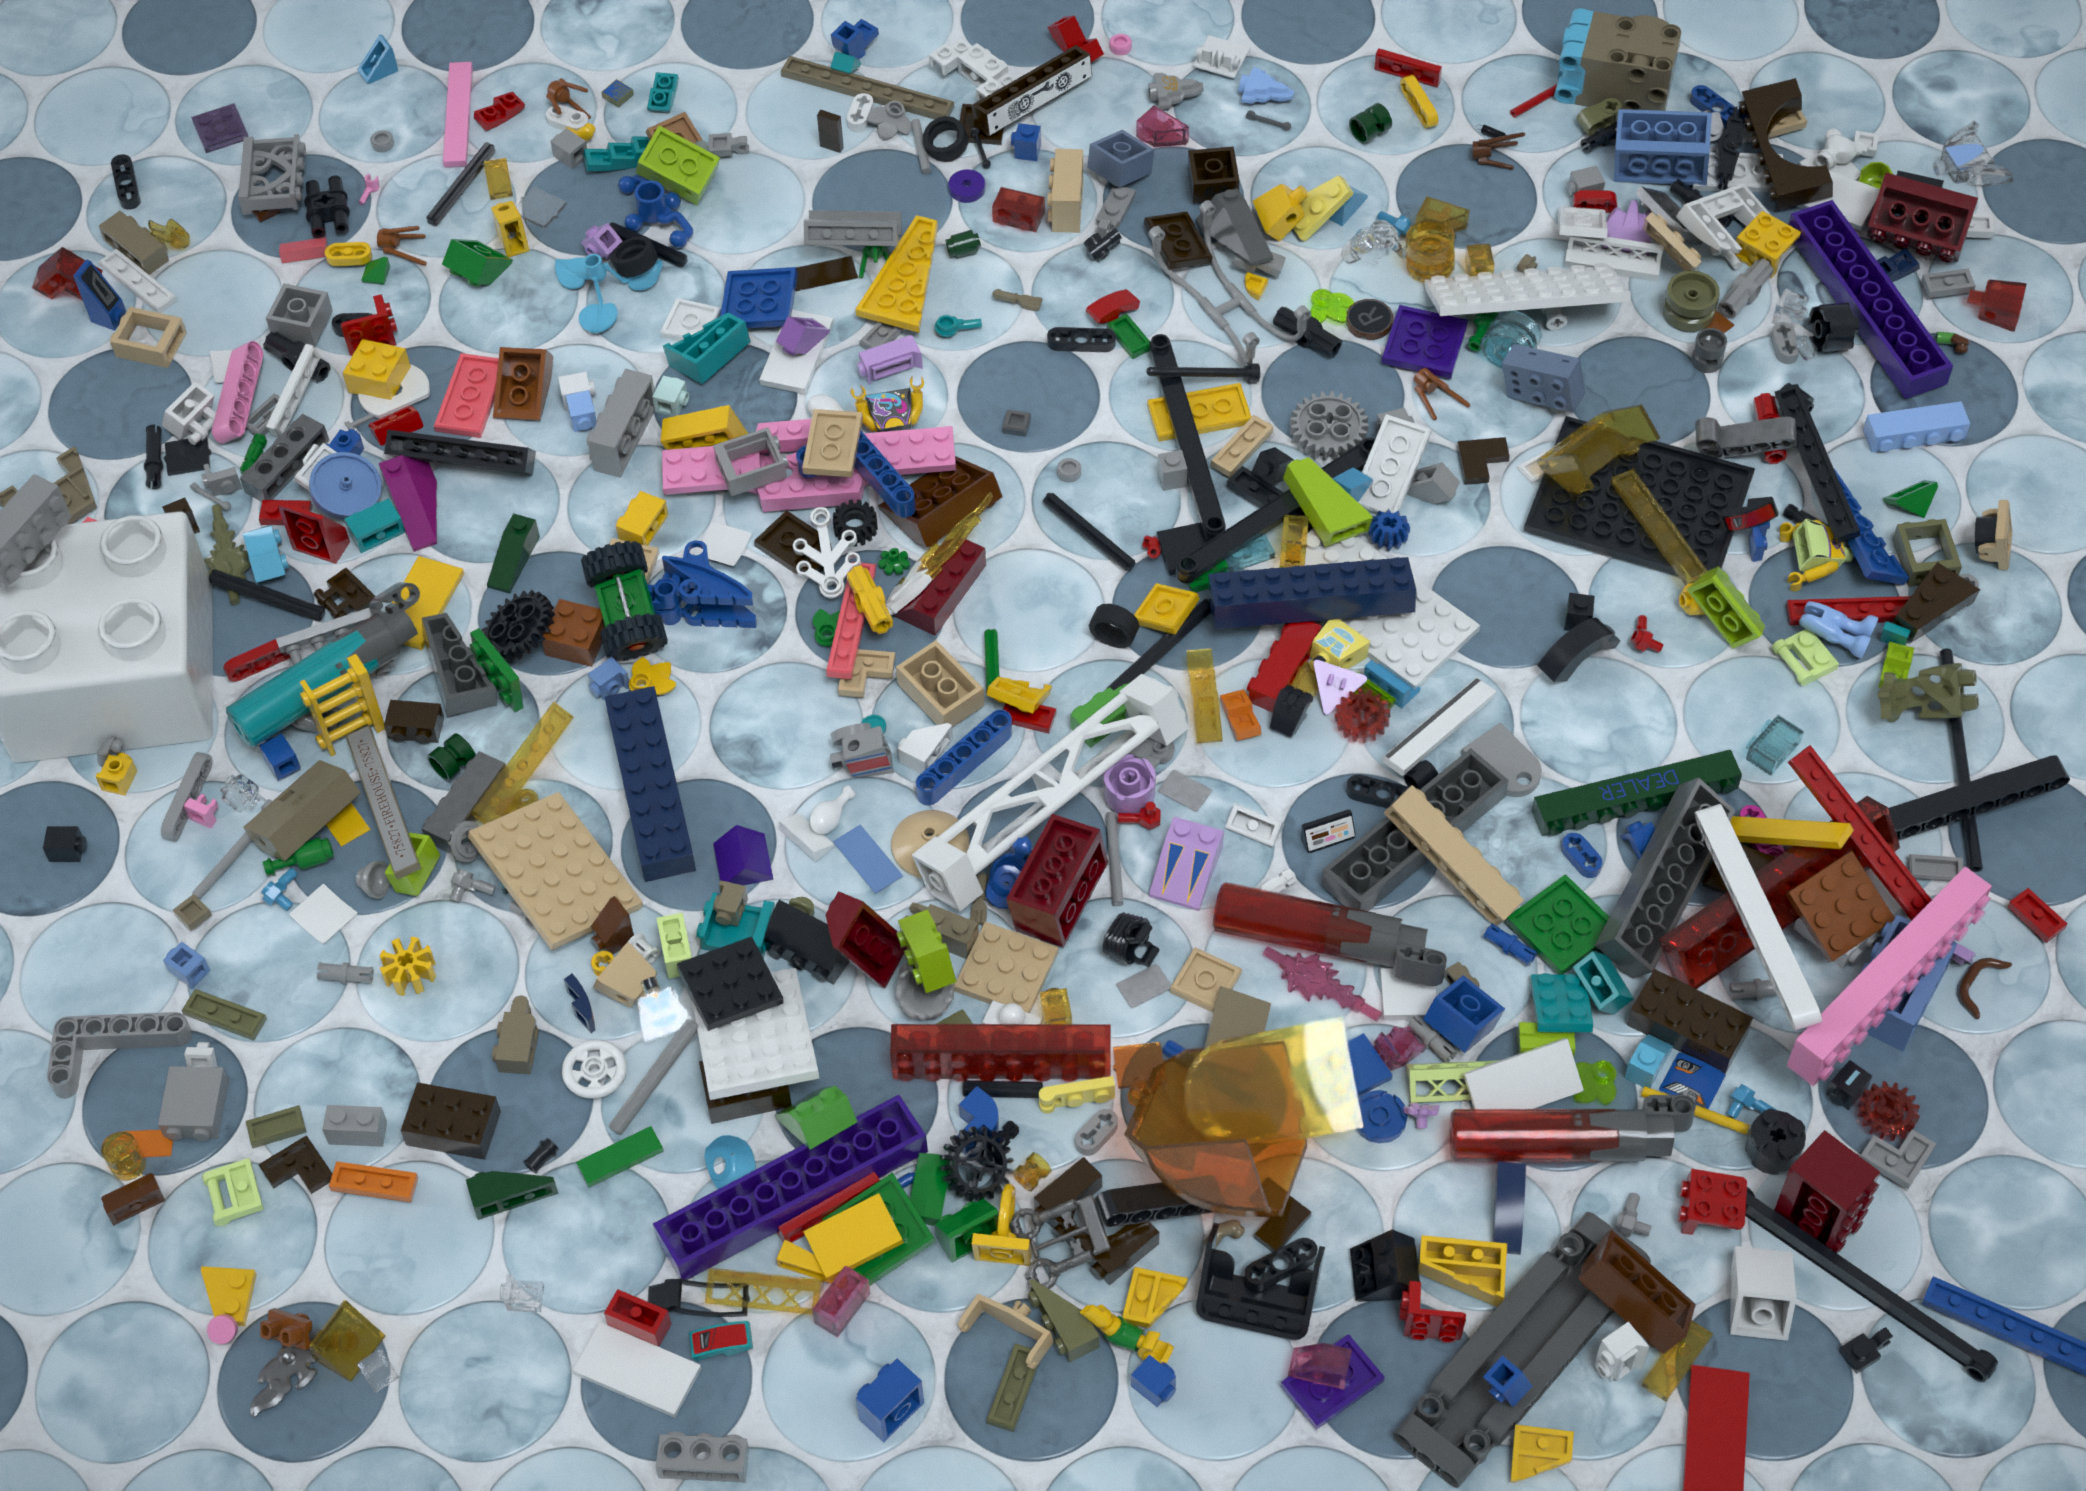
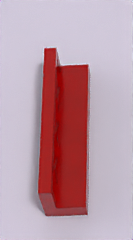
(794, 1228)

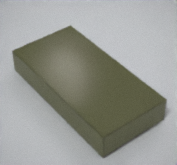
(276, 1126)

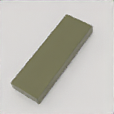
(224, 1014)
(1012, 1390)

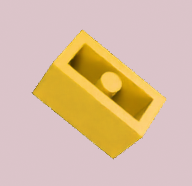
(642, 519)

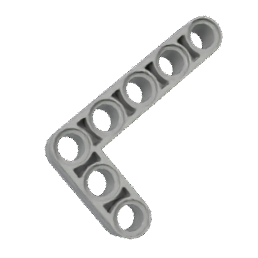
(107, 1038)

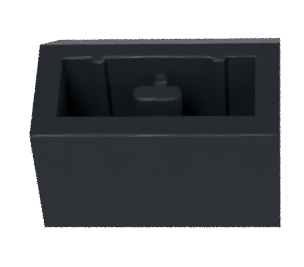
(1384, 1266)

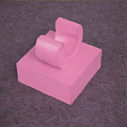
(201, 813)

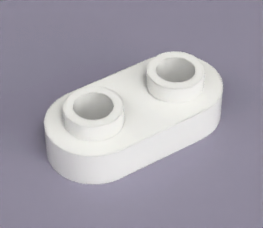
(569, 118)

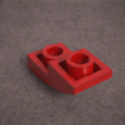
(502, 110)
(1109, 306)

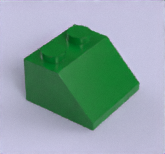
(475, 261)
(957, 1230)

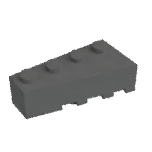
(457, 673)

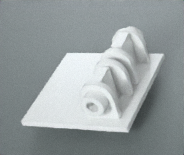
(1221, 56)

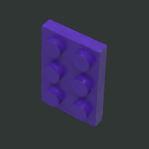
(1324, 1402)

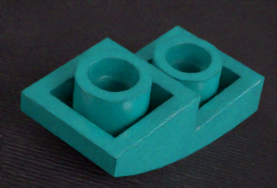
(663, 92)

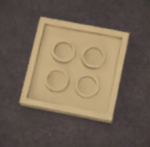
(1006, 967)

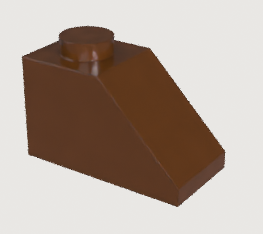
(612, 927)

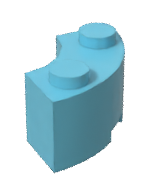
(265, 553)

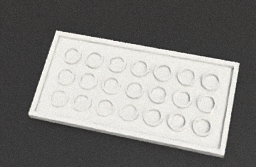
(1526, 290)
(1403, 643)

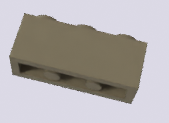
(134, 242)

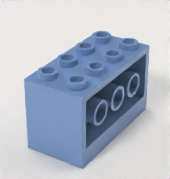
(1662, 146)
(1901, 1022)

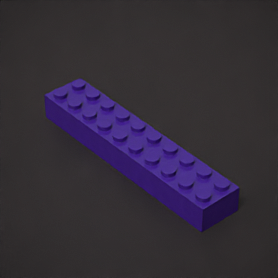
(1883, 314)
(786, 1187)

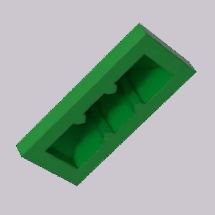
(1914, 498)

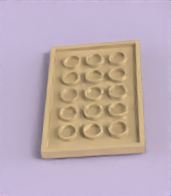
(553, 868)

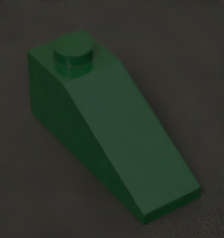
(513, 552)
(503, 1191)

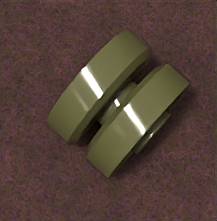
(1691, 301)

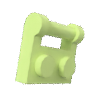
(1810, 652)
(241, 1188)

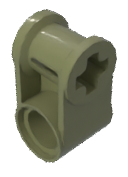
(1599, 115)

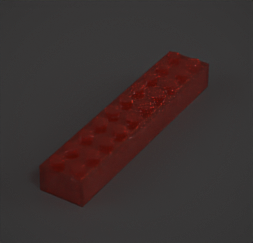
(1717, 935)

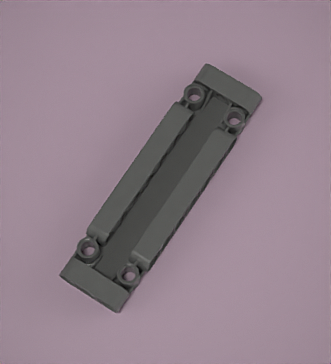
(1537, 1330)

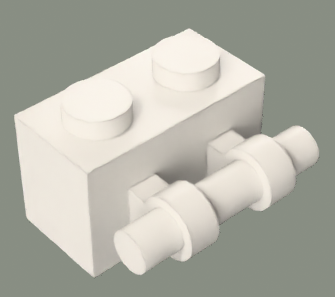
(188, 411)

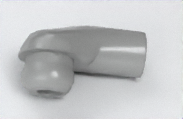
(107, 747)

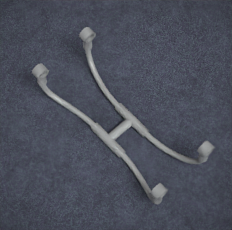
(1250, 339)

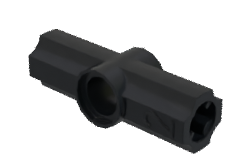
(1313, 336)
(290, 352)

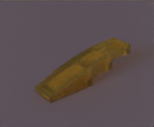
(1204, 696)

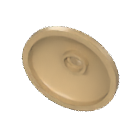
(912, 832)

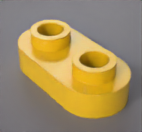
(348, 254)

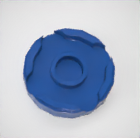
(1381, 1116)

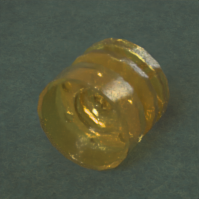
(1430, 250)

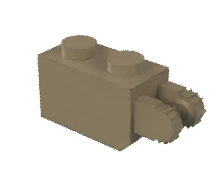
(955, 930)
(517, 1039)

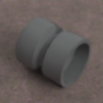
(1709, 350)

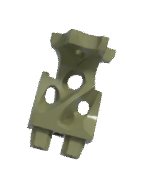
(1898, 695)

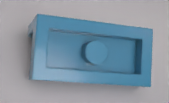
(1390, 683)

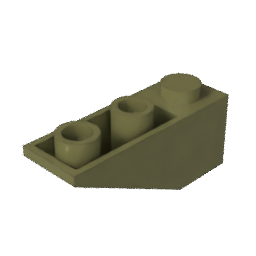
(1072, 1331)

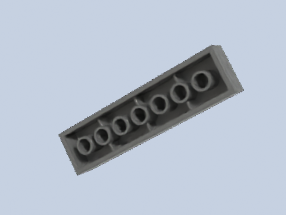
(1387, 857)
(1660, 882)

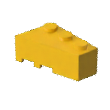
(701, 428)
(1465, 1265)

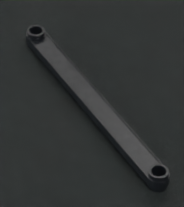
(1188, 440)
(1261, 520)
(1978, 1363)

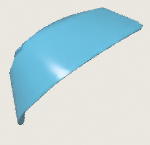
(736, 1166)

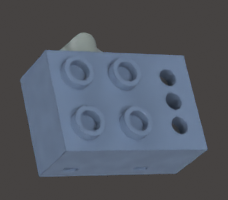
(1543, 378)

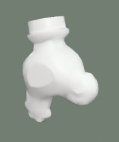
(1839, 149)

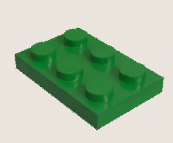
(497, 670)

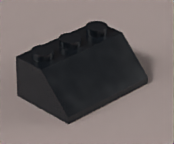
(803, 943)

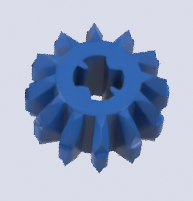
(1389, 529)

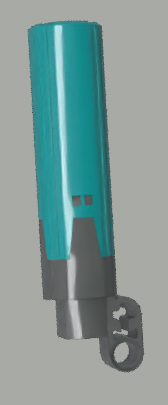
(375, 643)

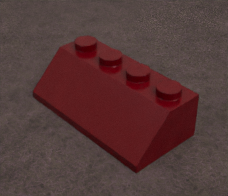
(946, 590)
(864, 938)

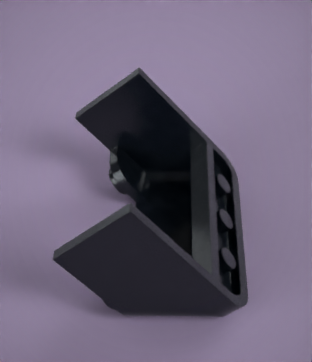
(1273, 1311)

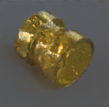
(1032, 1171)

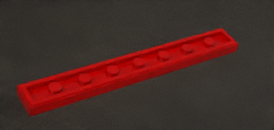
(1865, 836)

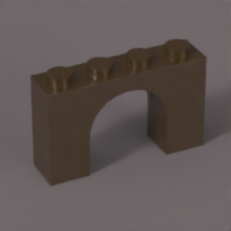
(1127, 1244)

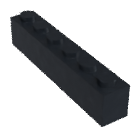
(460, 452)

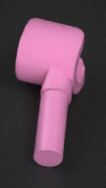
(371, 186)

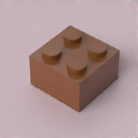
(574, 633)

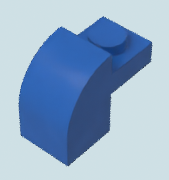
(854, 39)
(979, 1111)

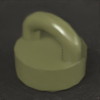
(803, 904)

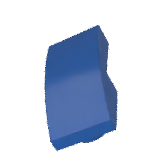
(1758, 541)

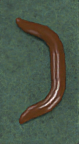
(1970, 977)

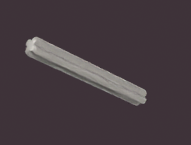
(654, 1076)

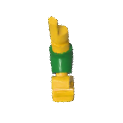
(1127, 1335)

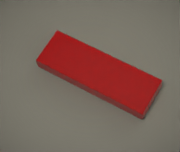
(1405, 66)

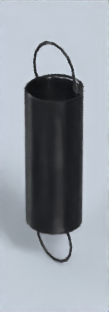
(1492, 132)

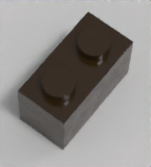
(414, 721)

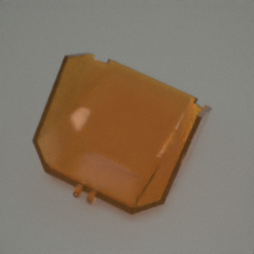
(1203, 1172)

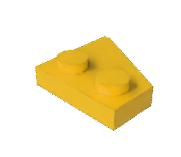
(1018, 693)
(1539, 1451)

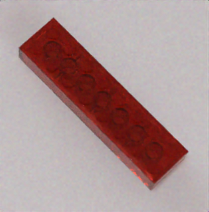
(1000, 1051)

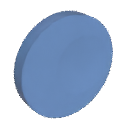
(344, 484)

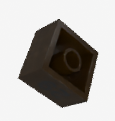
(1212, 172)

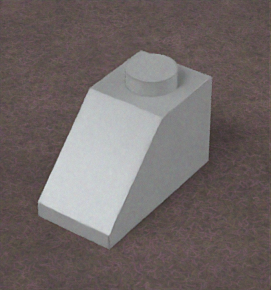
(1434, 484)

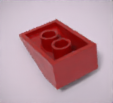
(314, 533)

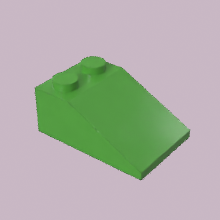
(818, 1116)

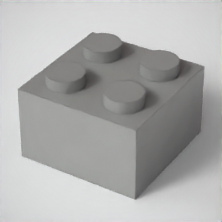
(299, 313)

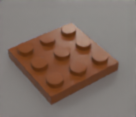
(1840, 906)

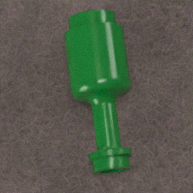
(1482, 322)
(307, 856)

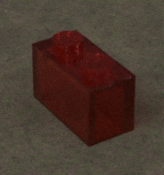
(1018, 209)

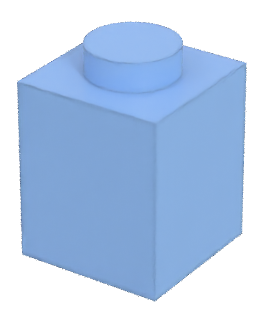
(581, 410)

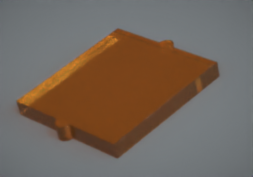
(1135, 1061)

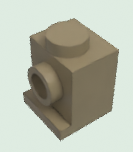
(730, 903)

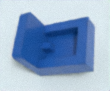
(1639, 836)

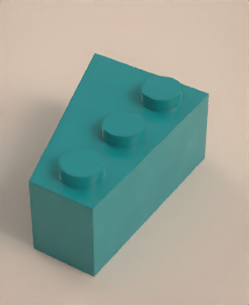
(708, 349)

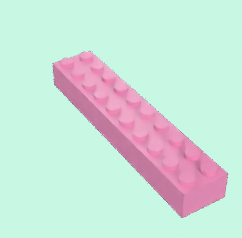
(1889, 976)

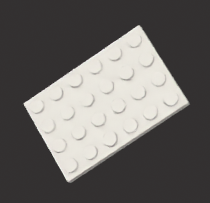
(762, 1048)

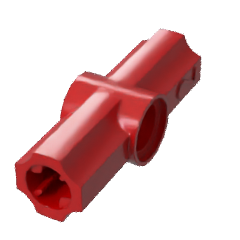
(1766, 408)

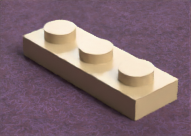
(1242, 446)

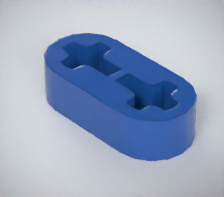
(1579, 857)

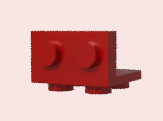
(372, 328)
(1712, 1201)
(1428, 1323)

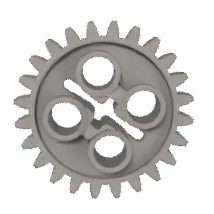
(1332, 427)

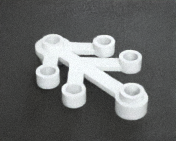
(827, 557)

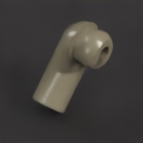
(1227, 1228)

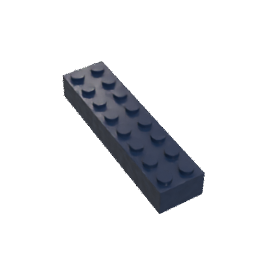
(1312, 593)
(650, 784)

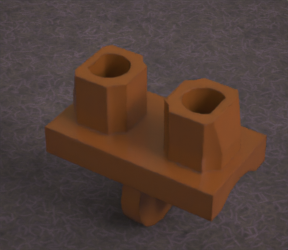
(287, 1328)

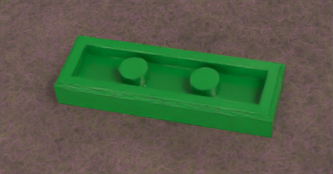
(619, 1156)

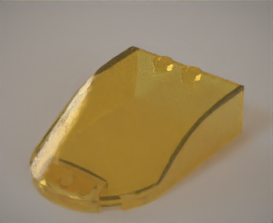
(1274, 1085)

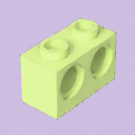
(673, 942)

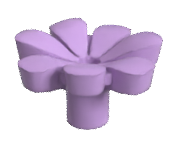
(1421, 1113)

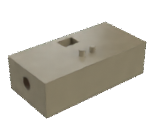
(302, 810)

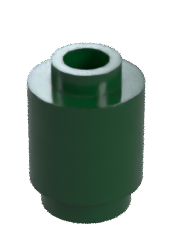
(963, 244)

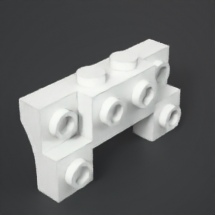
(974, 64)

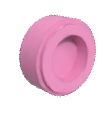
(1120, 44)
(222, 1329)

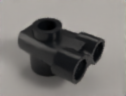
(1099, 247)

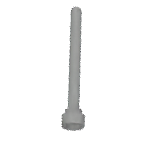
(225, 862)

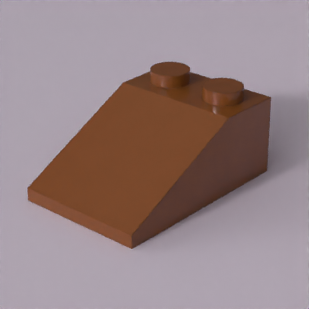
(522, 383)

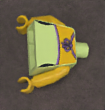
(1815, 551)

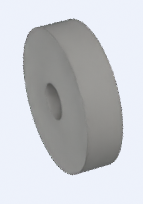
(840, 733)

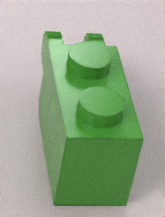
(1100, 699)

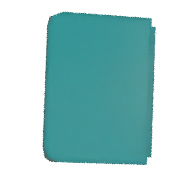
(844, 62)

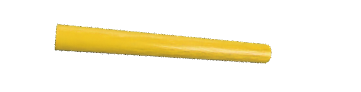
(1708, 1115)

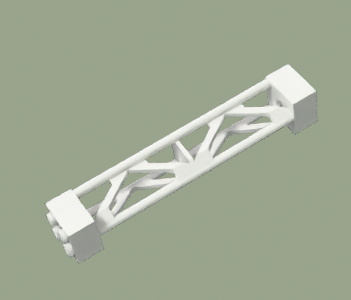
(952, 873)

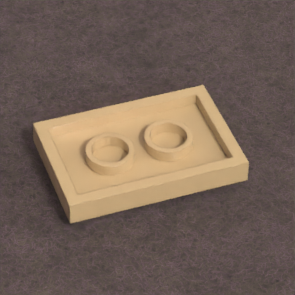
(1673, 243)
(832, 443)

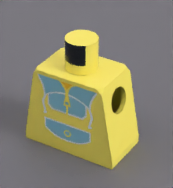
(1339, 645)

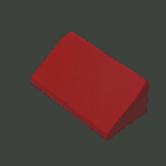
(402, 420)

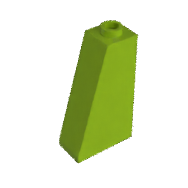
(1329, 507)

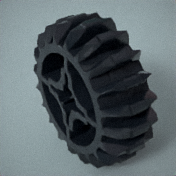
(973, 1174)

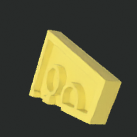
(1321, 205)

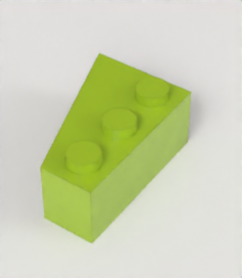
(926, 951)

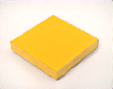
(1166, 608)

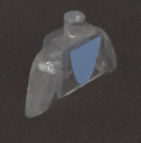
(1969, 161)

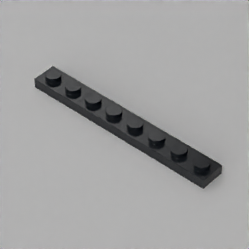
(1818, 465)

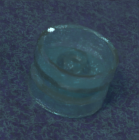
(1509, 329)

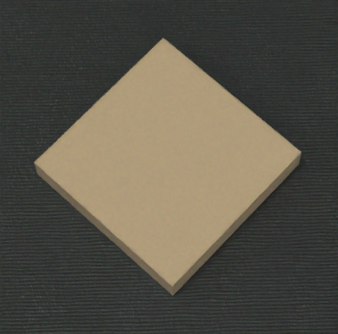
(1202, 978)

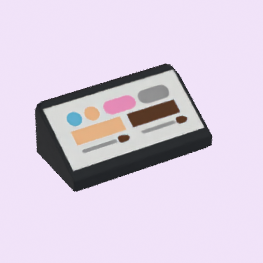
(1328, 831)

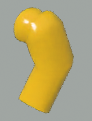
(585, 132)

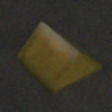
(345, 1341)

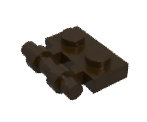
(349, 590)

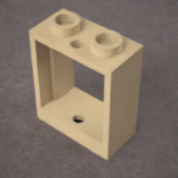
(167, 346)

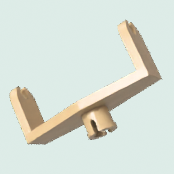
(1014, 1318)

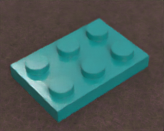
(1561, 1003)

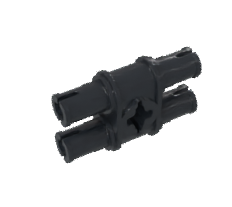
(326, 206)

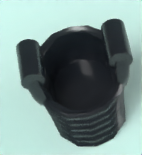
(1126, 936)

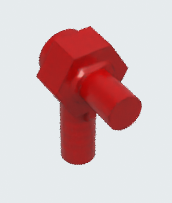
(1642, 637)
(1148, 817)

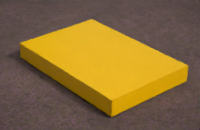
(853, 1236)

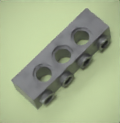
(283, 459)

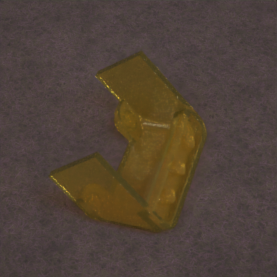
(1595, 445)

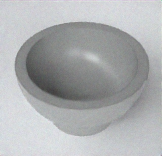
(373, 879)

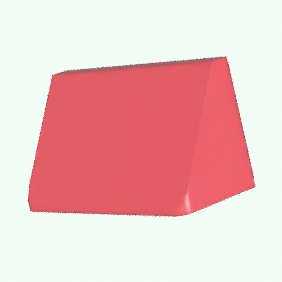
(303, 250)

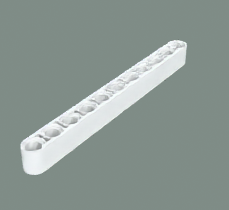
(1758, 918)

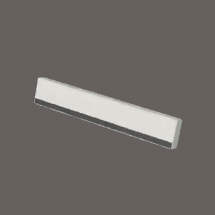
(1439, 726)

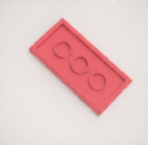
(468, 396)

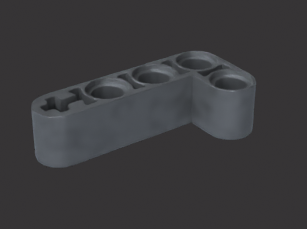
(1744, 437)

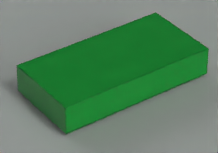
(1129, 336)

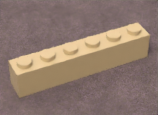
(1454, 856)

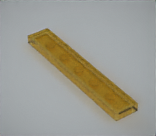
(1659, 526)
(522, 764)

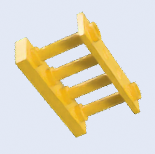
(365, 702)

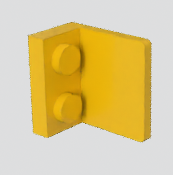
(1765, 239)

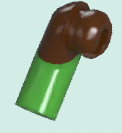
(1953, 339)

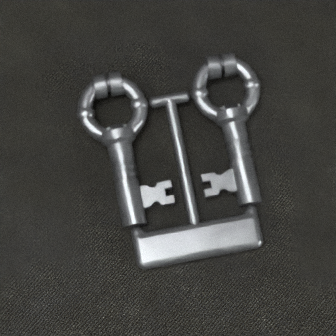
(1093, 1225)

